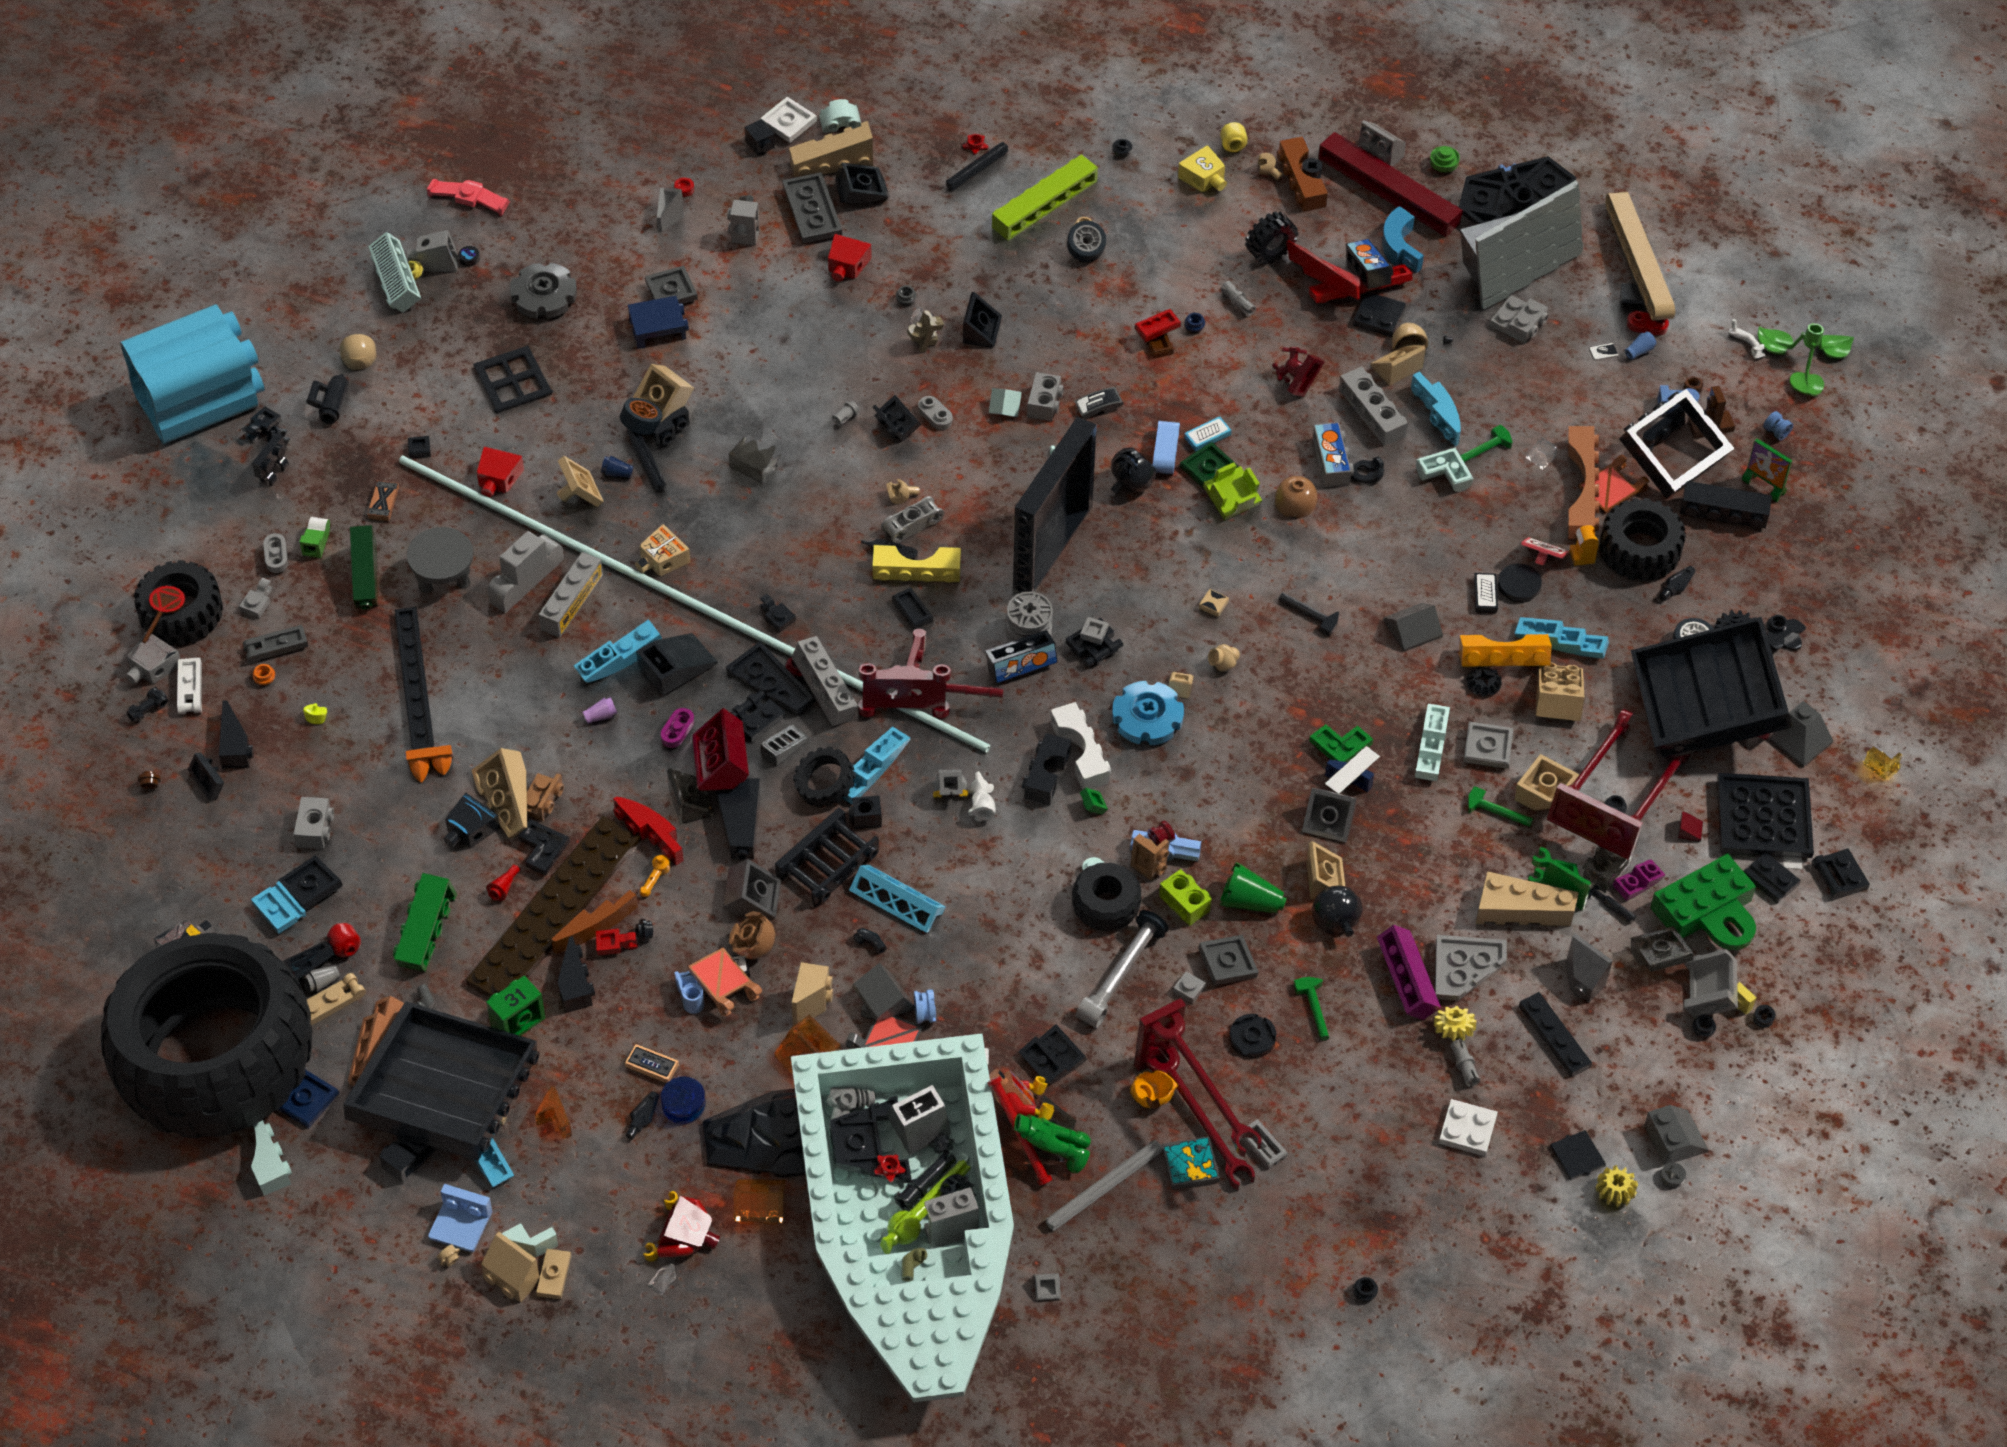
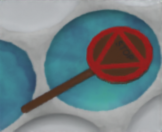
(164, 600)

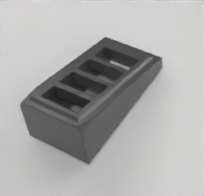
(777, 757)

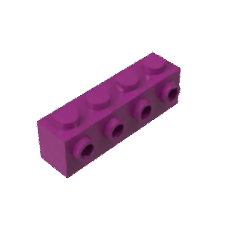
(1408, 972)

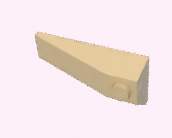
(503, 784)

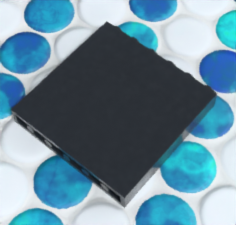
(1054, 506)

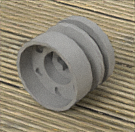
(1028, 615)

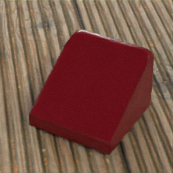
(1690, 827)

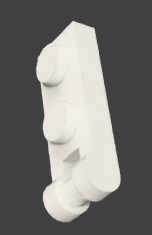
(189, 685)

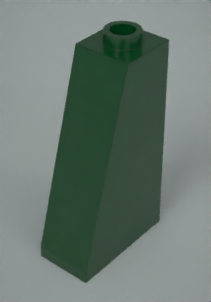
(364, 566)

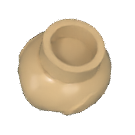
(1223, 657)

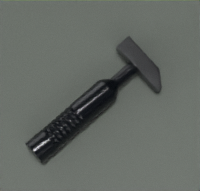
(1614, 905)

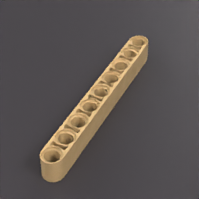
(1640, 256)

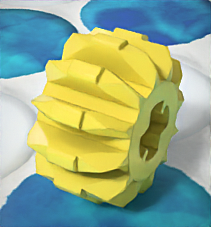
(1616, 1186)

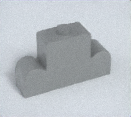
(523, 568)

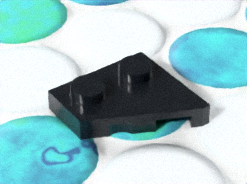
(309, 959)

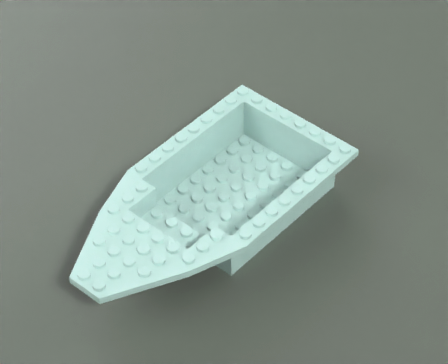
(937, 1322)

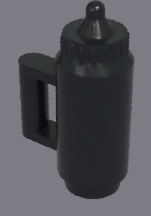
(333, 399)

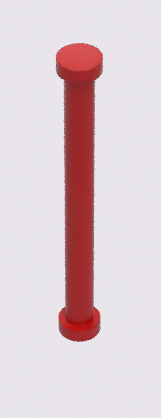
(1027, 1146)

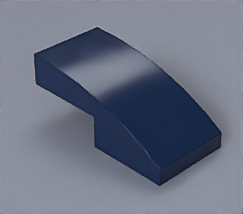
(1363, 781)

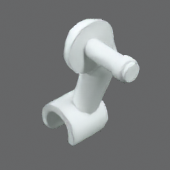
(1757, 349)

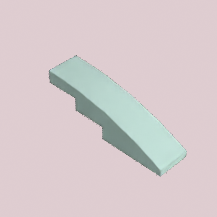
(1432, 742)

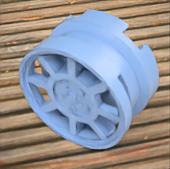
(925, 1006)

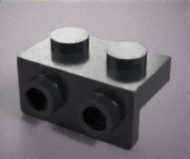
(897, 417)

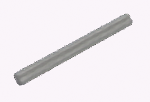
(1103, 1185)

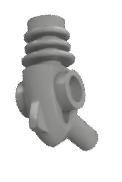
(847, 1100)

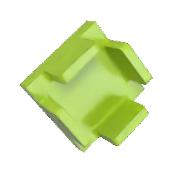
(1233, 490)

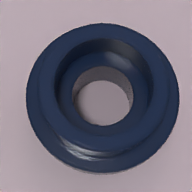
(1194, 322)

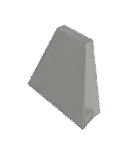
(669, 208)

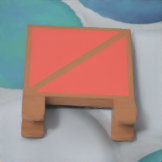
(721, 978)

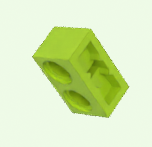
(1181, 900)

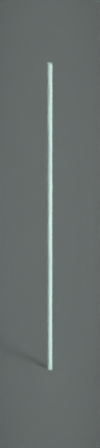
(981, 745)

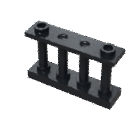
(820, 837)

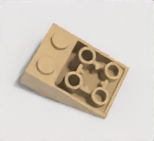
(1560, 692)

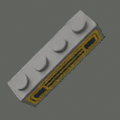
(570, 594)

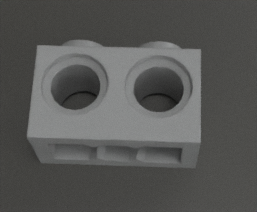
(1044, 396)

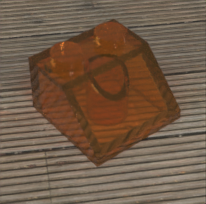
(759, 1201)

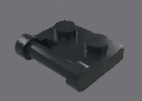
(1846, 871)

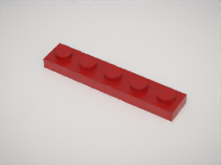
(1323, 292)

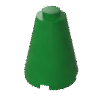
(1251, 892)

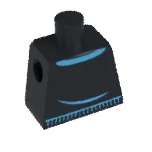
(470, 822)

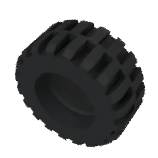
(1645, 518)
(188, 622)

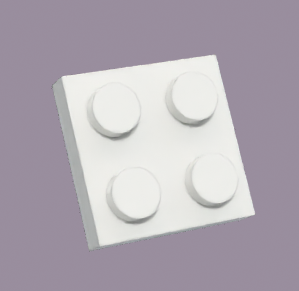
(789, 119)
(1468, 1127)

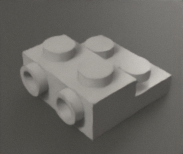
(1520, 318)

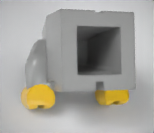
(948, 782)

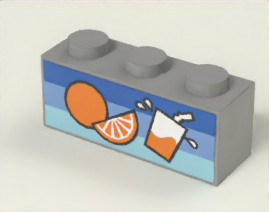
(1332, 454)

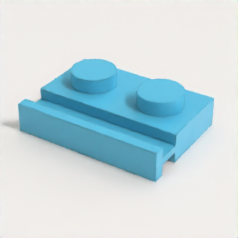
(278, 907)

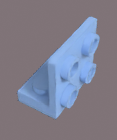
(461, 1218)

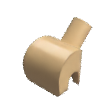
(1267, 165)
(900, 492)

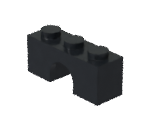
(1051, 753)

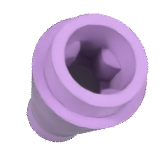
(600, 711)

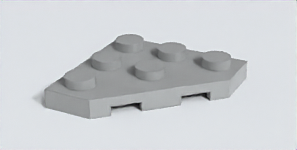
(1465, 964)

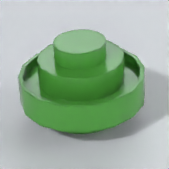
(1444, 159)

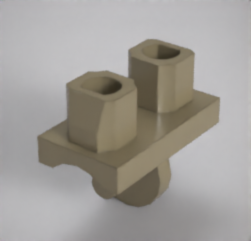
(924, 330)

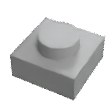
(1094, 630)
(1189, 987)

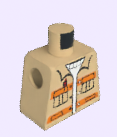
(662, 552)

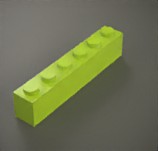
(1044, 197)

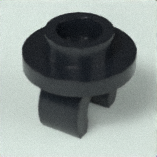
(281, 431)

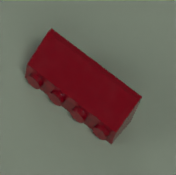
(720, 752)

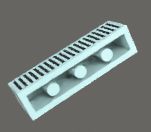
(394, 272)

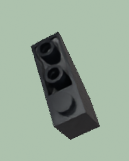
(572, 981)

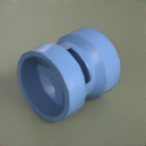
(1777, 425)

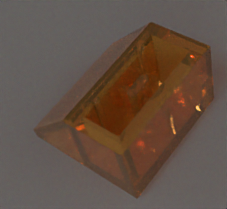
(804, 1039)

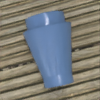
(1642, 344)

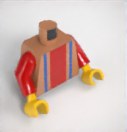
(1021, 1096)

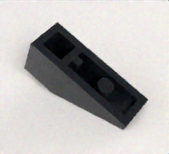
(234, 742)

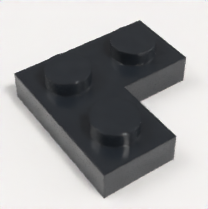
(547, 844)

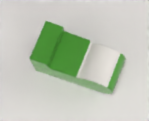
(316, 536)

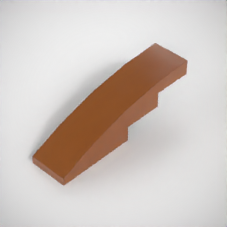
(585, 925)

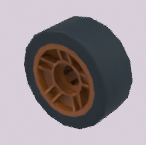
(640, 416)

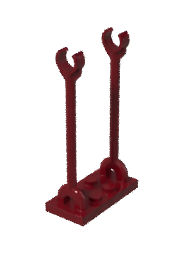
(1597, 820)
(1160, 1039)

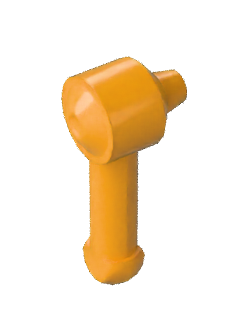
(660, 867)

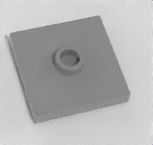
(1488, 745)

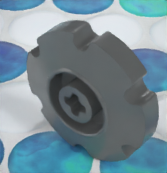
(543, 290)

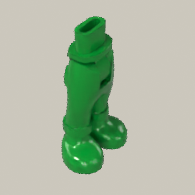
(1055, 1140)

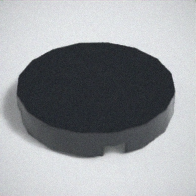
(1519, 582)
(1252, 1036)

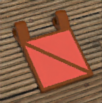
(1614, 486)

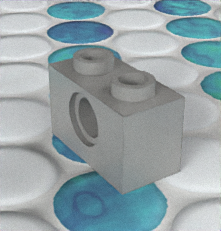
(744, 222)
(312, 811)

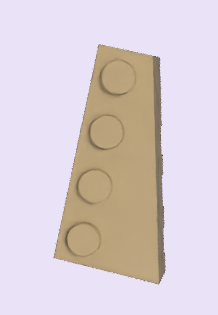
(826, 155)
(1525, 902)

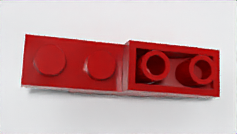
(649, 824)

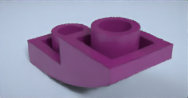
(1639, 880)

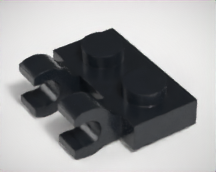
(269, 457)

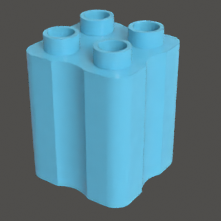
(192, 372)

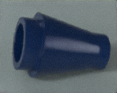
(614, 467)

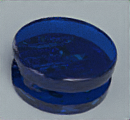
(683, 1100)

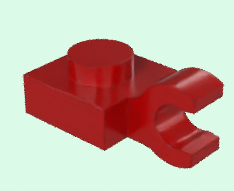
(611, 941)

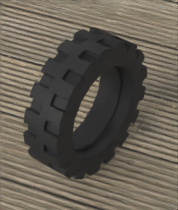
(835, 791)

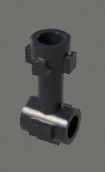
(155, 698)

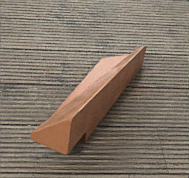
(371, 1034)

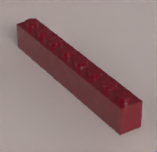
(1390, 184)

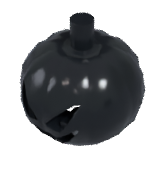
(1132, 471)
(1337, 910)

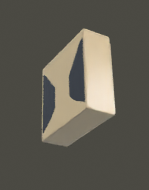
(1213, 603)

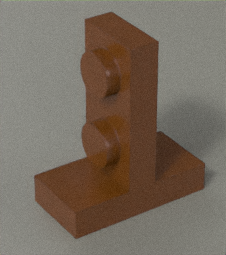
(1715, 410)

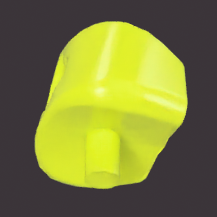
(315, 714)

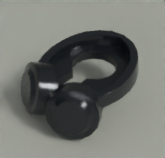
(1376, 464)

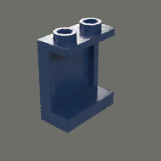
(657, 319)

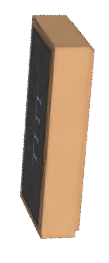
(651, 1063)

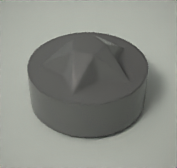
(1673, 1175)

